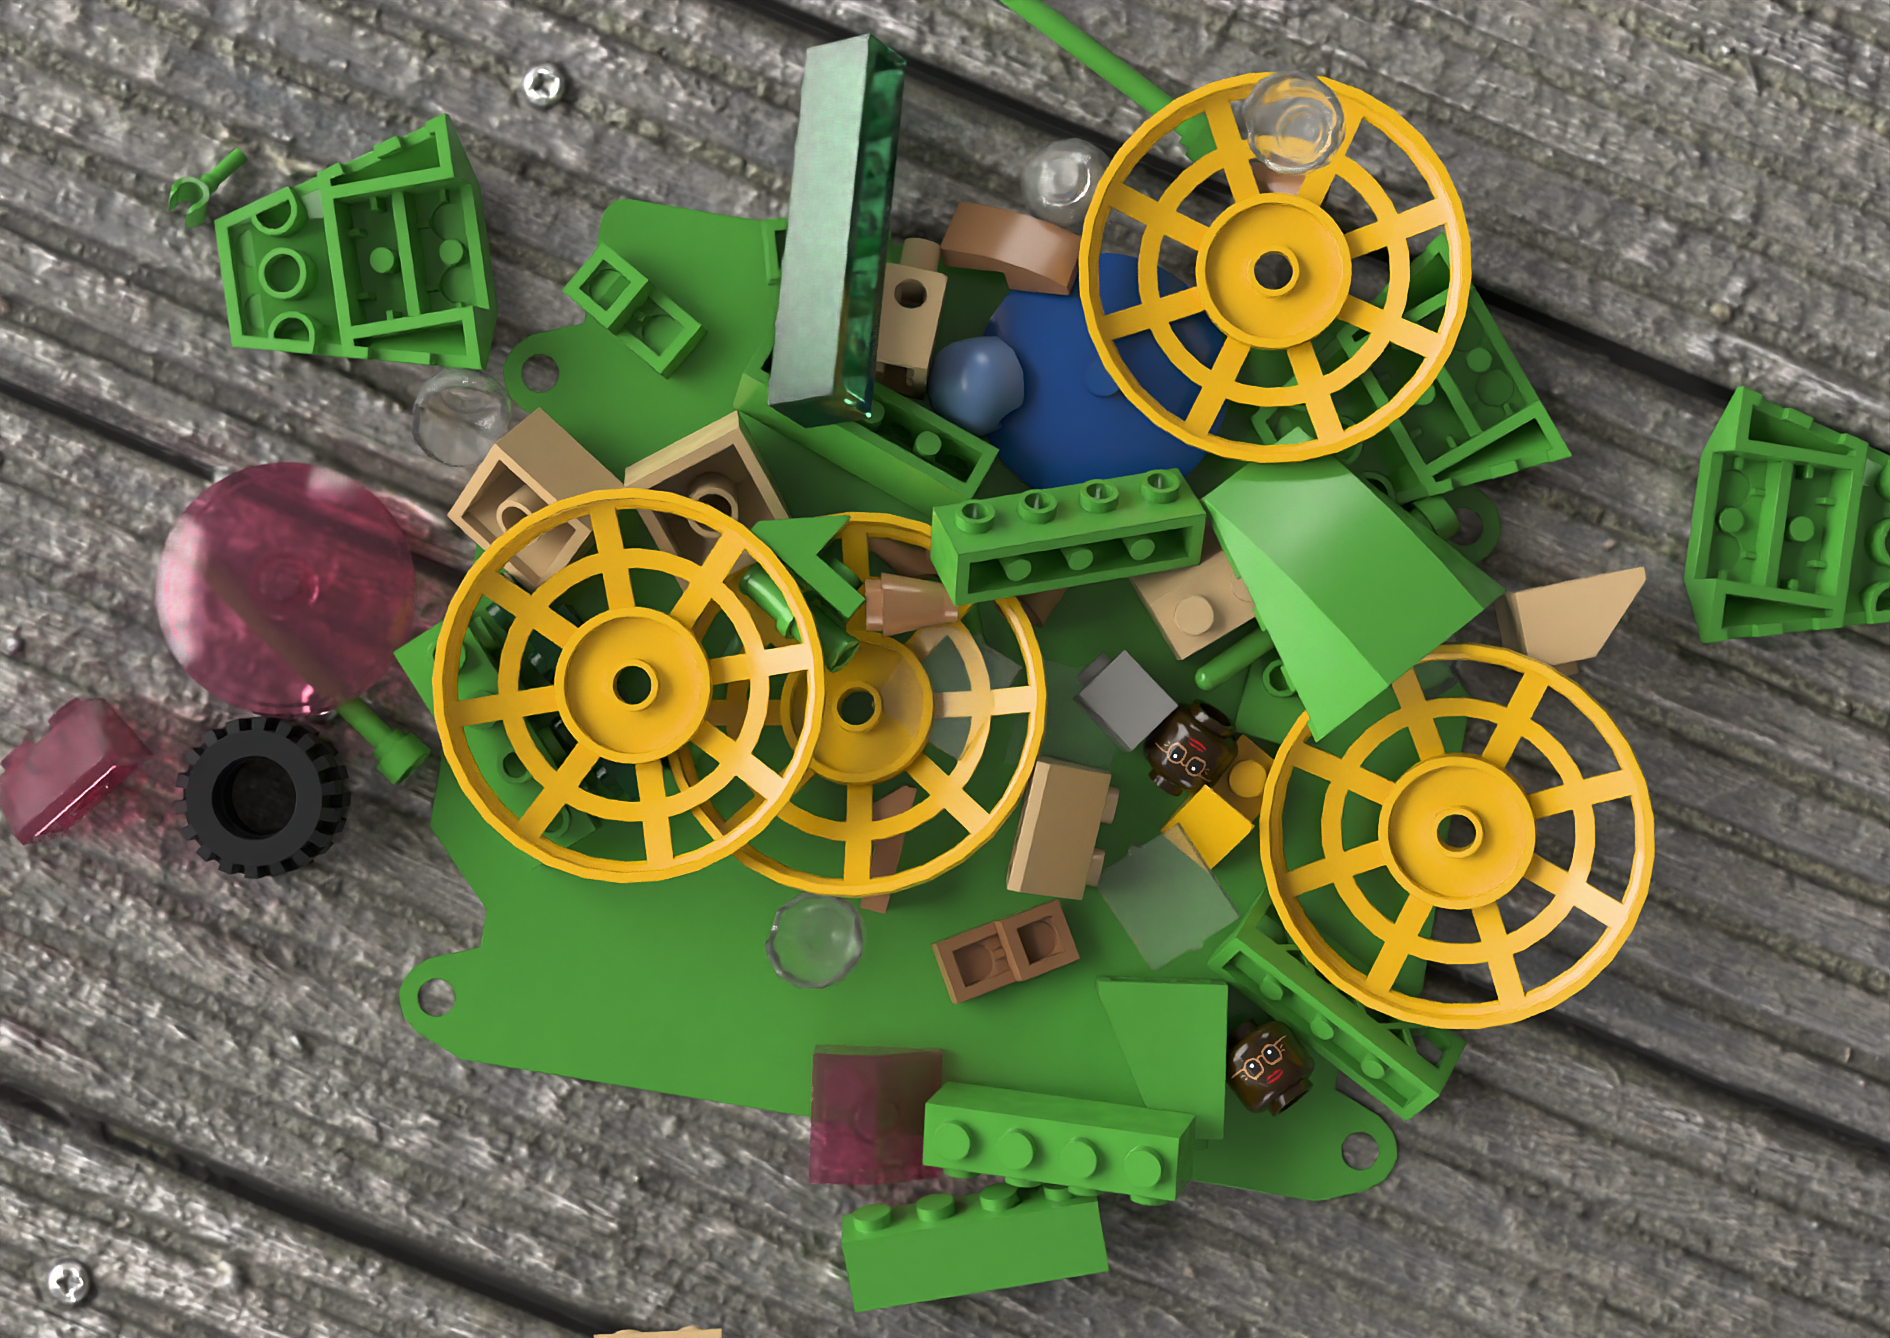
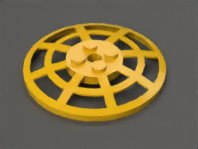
(1283, 316)
(588, 691)
(878, 748)
(1465, 875)

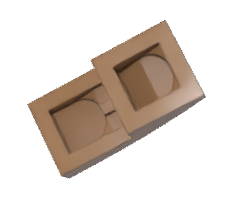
(1027, 249)
(1005, 951)

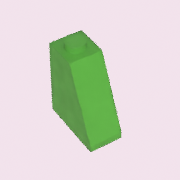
(1173, 1043)

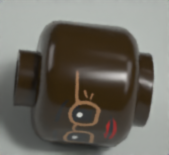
(1190, 748)
(1267, 1066)

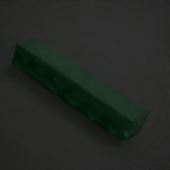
(837, 233)

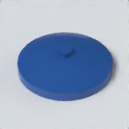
(1072, 412)

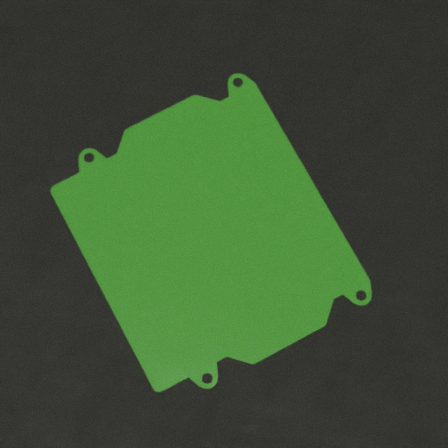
(673, 974)

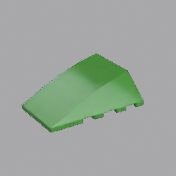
(368, 259)
(1464, 429)
(1787, 526)
(1341, 578)

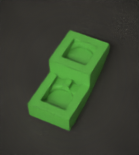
(635, 310)

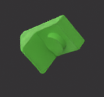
(799, 546)

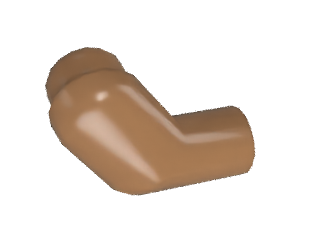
(904, 558)

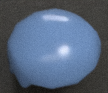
(976, 384)

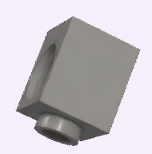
(1122, 699)

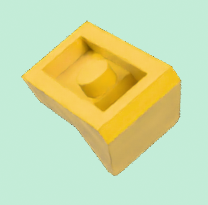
(1224, 815)

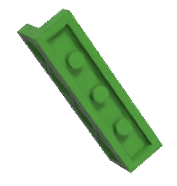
(1331, 1021)

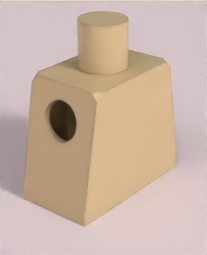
(908, 334)

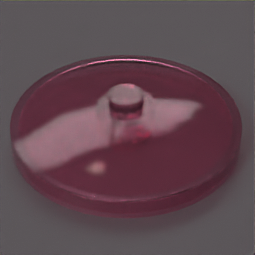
(286, 589)

